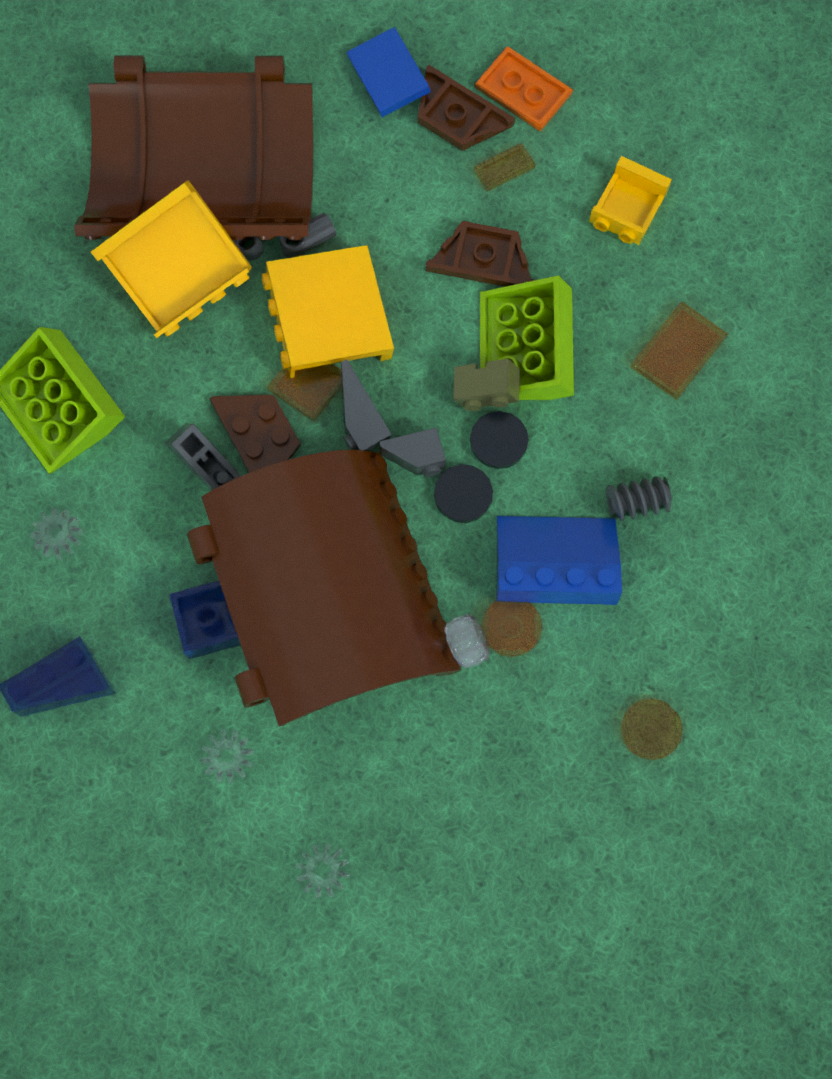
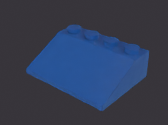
(558, 560)

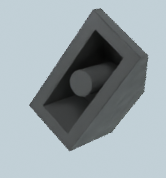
(416, 452)

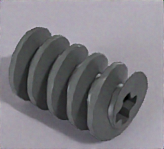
(638, 496)

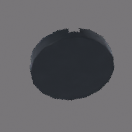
(499, 439)
(463, 493)

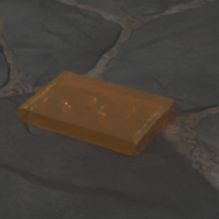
(679, 350)

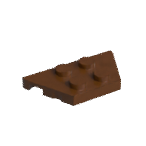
(459, 113)
(482, 255)
(257, 429)

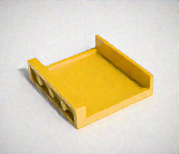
(174, 259)
(327, 308)

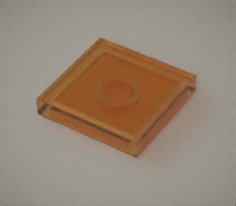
(309, 390)

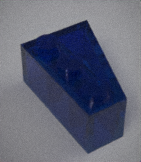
(57, 681)

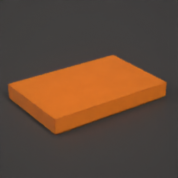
(523, 88)

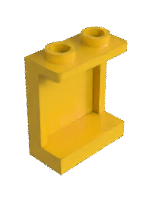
(630, 201)

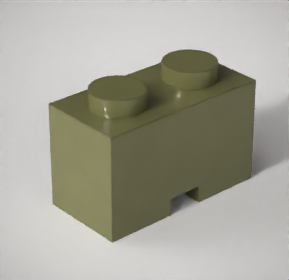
(486, 386)

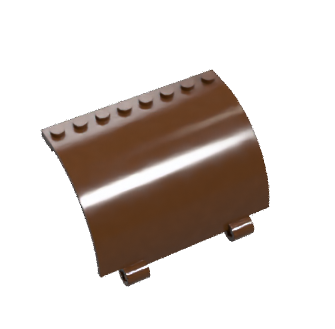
(228, 133)
(321, 582)

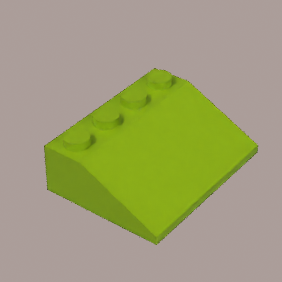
(535, 332)
(55, 399)

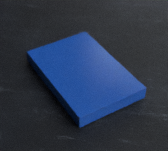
(388, 72)

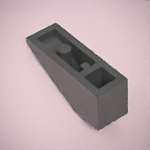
(361, 419)
(201, 456)

